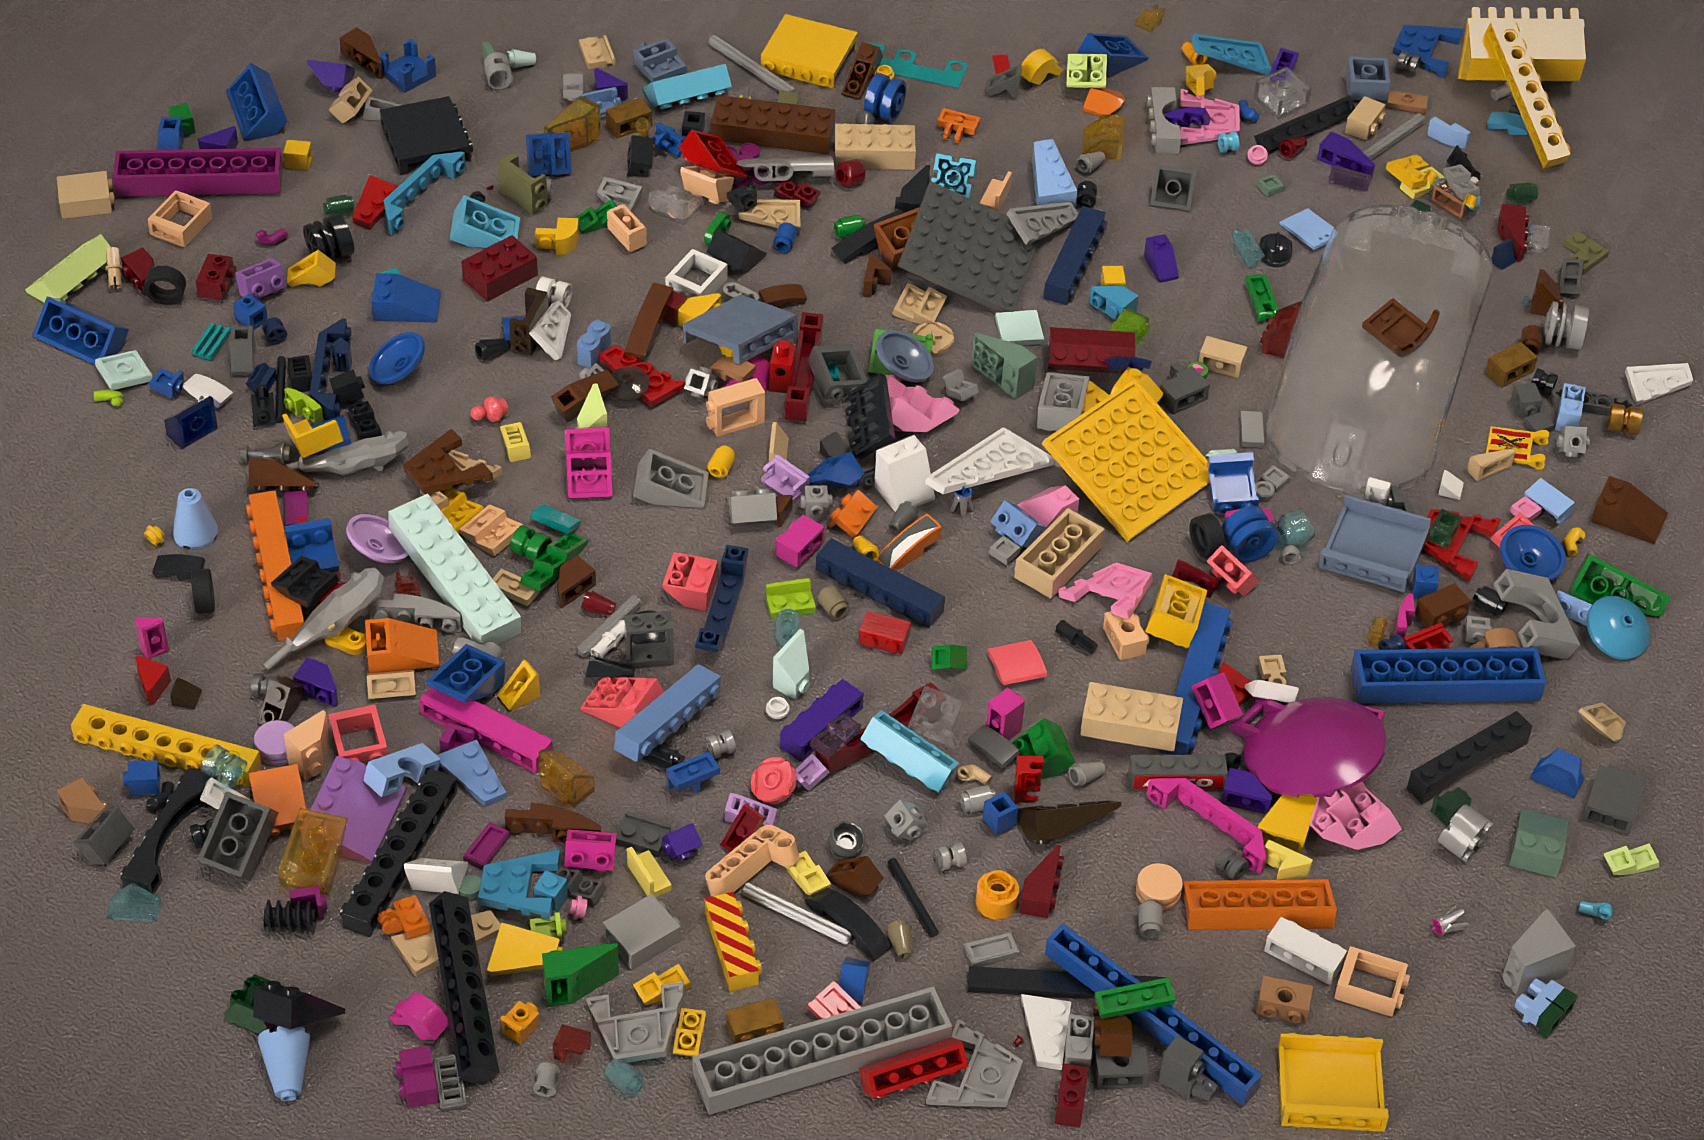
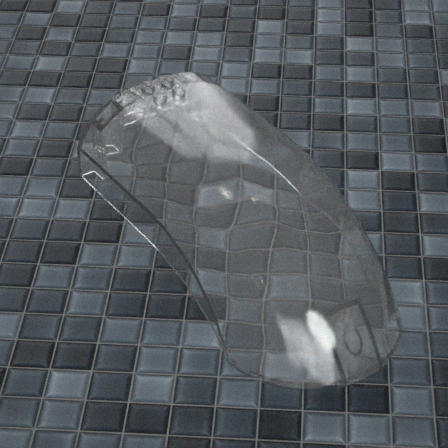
(1341, 395)

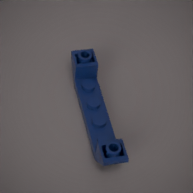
(326, 337)
(724, 603)

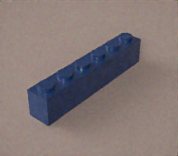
(1075, 255)
(880, 583)

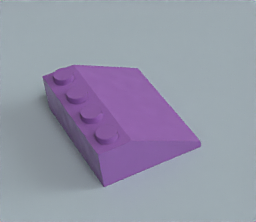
(367, 812)

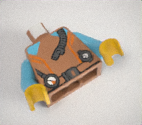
(1446, 197)

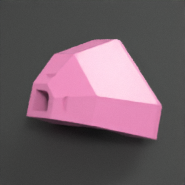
(916, 410)
(1354, 818)

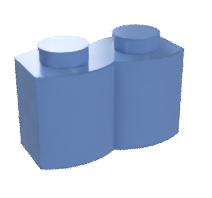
(593, 343)

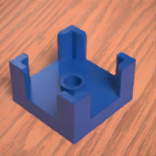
(409, 69)

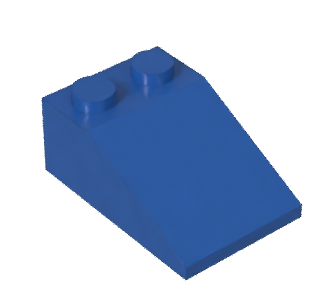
(1119, 49)
(404, 299)
(469, 675)

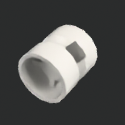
(557, 291)

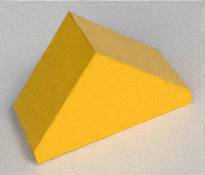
(521, 687)

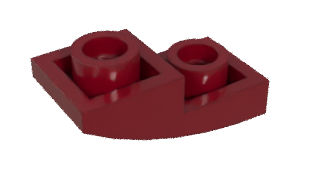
(789, 191)

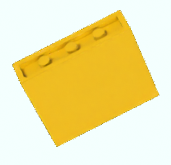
(808, 50)
(1331, 1082)

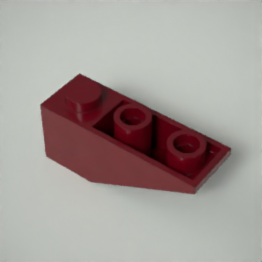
(1512, 226)
(1038, 886)

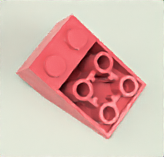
(621, 698)

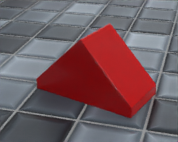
(154, 678)

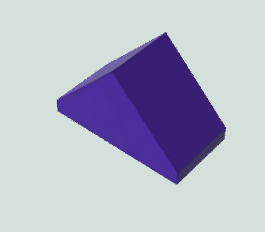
(604, 80)
(222, 139)

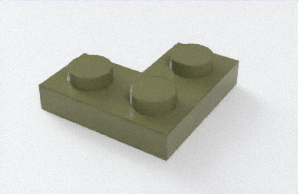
(1585, 249)

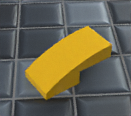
(650, 986)

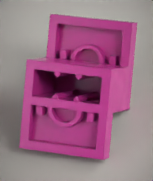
(588, 462)

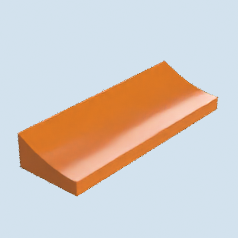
(1258, 904)

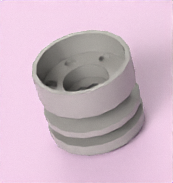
(1566, 325)

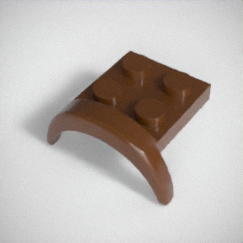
(1399, 328)

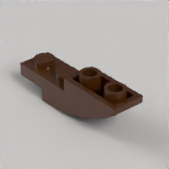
(548, 820)

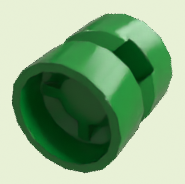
(529, 543)

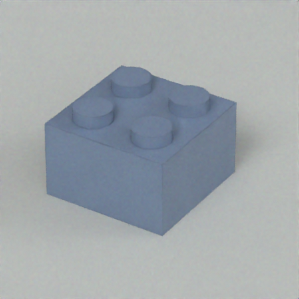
(1367, 78)

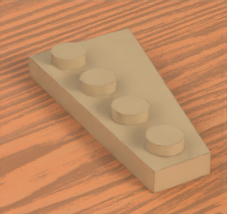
(421, 951)

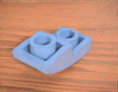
(1447, 134)

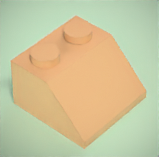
(706, 183)
(308, 745)

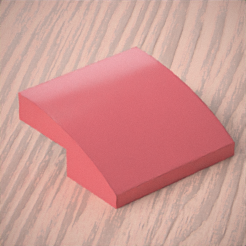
(1017, 662)

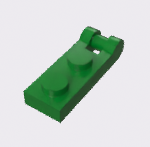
(1261, 296)

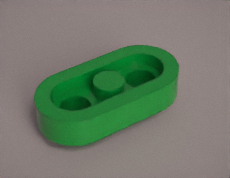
(721, 223)

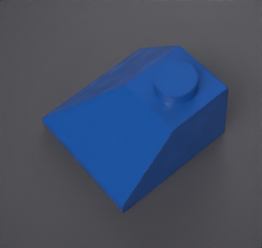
(837, 472)

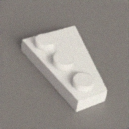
(1657, 380)

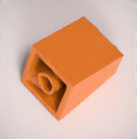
(280, 791)

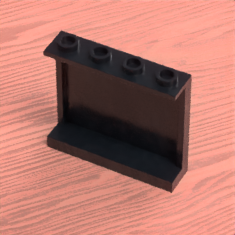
(424, 130)

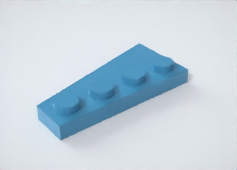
(1233, 51)

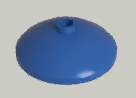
(397, 358)
(1532, 551)

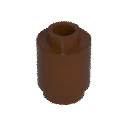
(1532, 338)

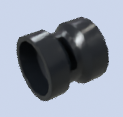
(1086, 194)
(1545, 381)
(198, 833)

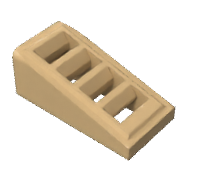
(1488, 464)

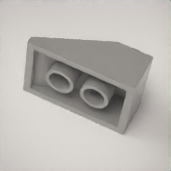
(1061, 400)
(669, 481)

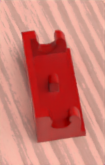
(1429, 638)
(1027, 778)

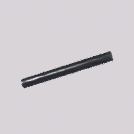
(280, 386)
(913, 897)

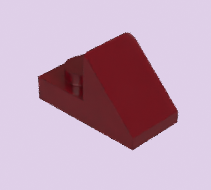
(744, 825)

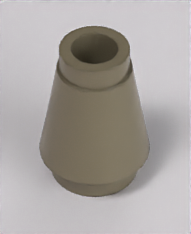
(900, 937)

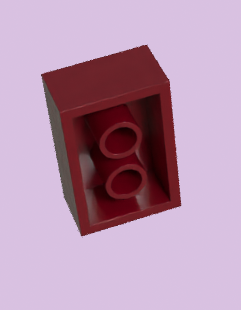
(499, 268)

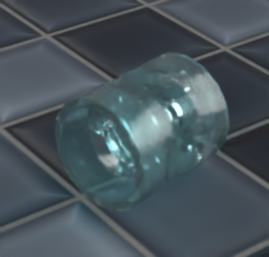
(221, 764)

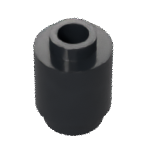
(1489, 601)

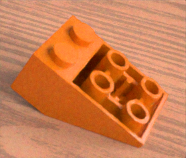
(400, 646)

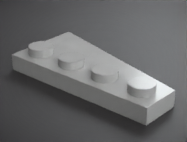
(1041, 220)

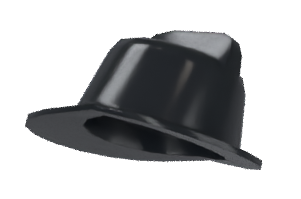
(1276, 249)

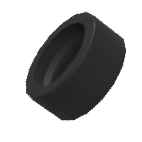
(161, 295)
(1206, 534)
(202, 591)

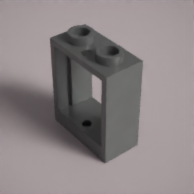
(836, 355)
(660, 652)

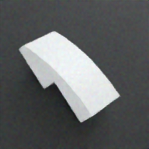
(202, 386)

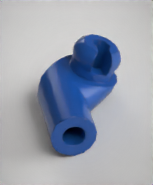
(1247, 113)

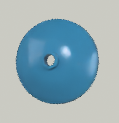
(1611, 632)

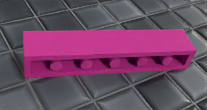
(491, 728)

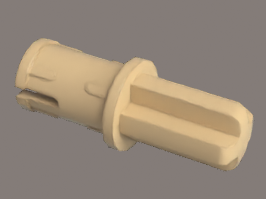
(113, 267)

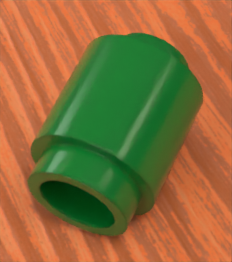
(848, 225)

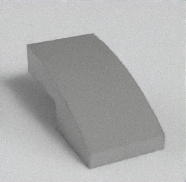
(1460, 182)

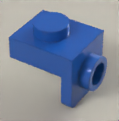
(167, 382)

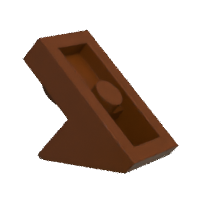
(876, 273)

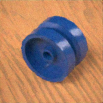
(885, 97)
(1249, 534)

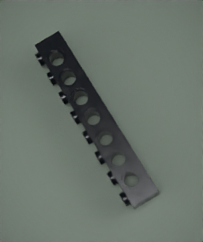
(401, 845)
(463, 988)

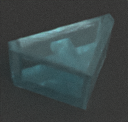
(134, 904)

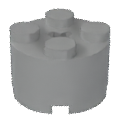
(1465, 832)

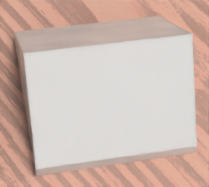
(435, 874)

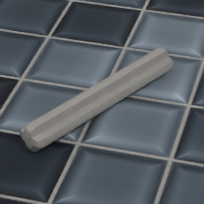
(626, 608)

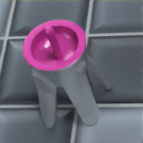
(1443, 923)

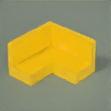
(312, 440)

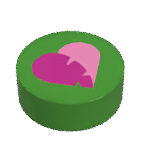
(1200, 367)

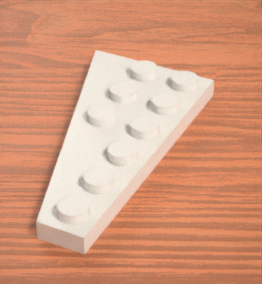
(992, 459)

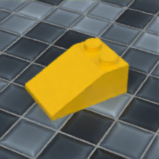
(1176, 611)

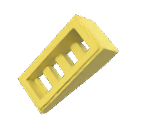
(517, 443)

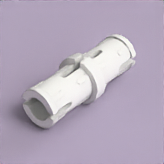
(609, 640)

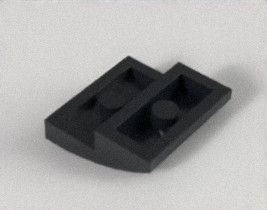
(304, 581)

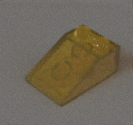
(580, 120)
(313, 851)

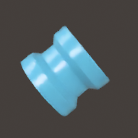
(1228, 141)

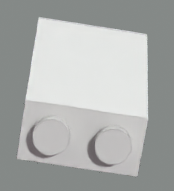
(902, 473)

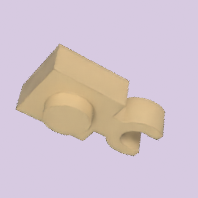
(1272, 668)

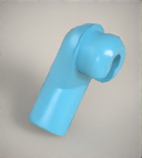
(1602, 910)

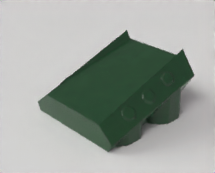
(242, 1004)

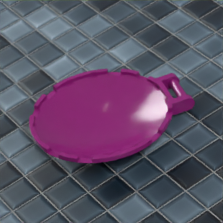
(1311, 744)

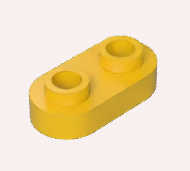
(345, 643)

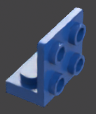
(313, 541)

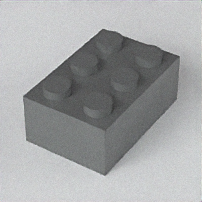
(238, 836)

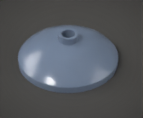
(904, 356)

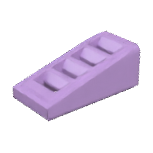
(737, 801)

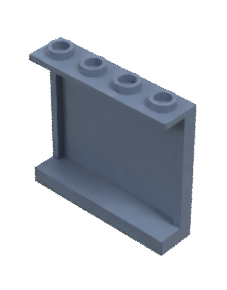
(743, 326)
(1375, 543)

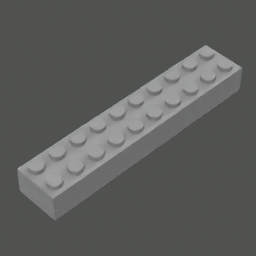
(819, 1050)

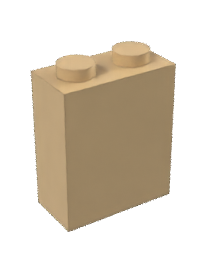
(85, 194)

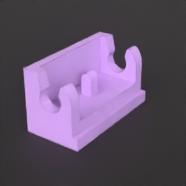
(785, 478)

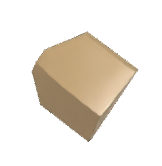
(1603, 721)

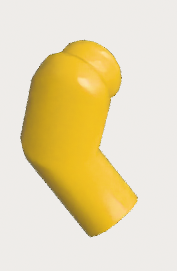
(1570, 540)

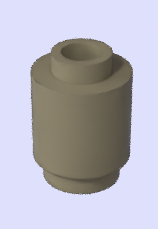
(833, 602)

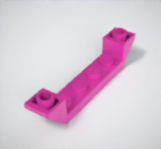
(1166, 790)

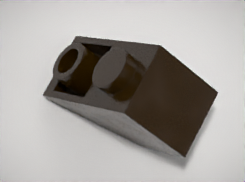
(280, 700)

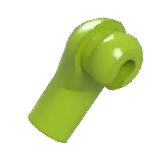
(104, 395)

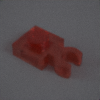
(407, 585)

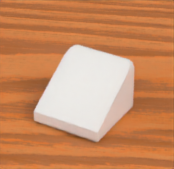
(1450, 486)

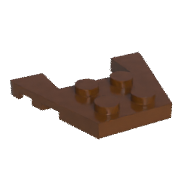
(435, 471)

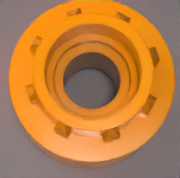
(997, 895)

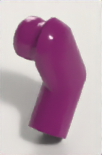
(272, 239)

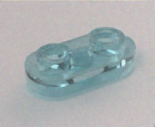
(786, 626)

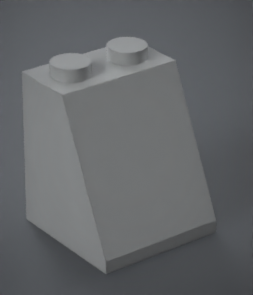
(1539, 953)

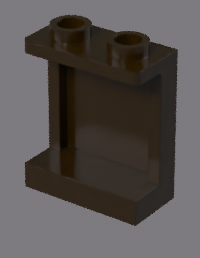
(535, 305)

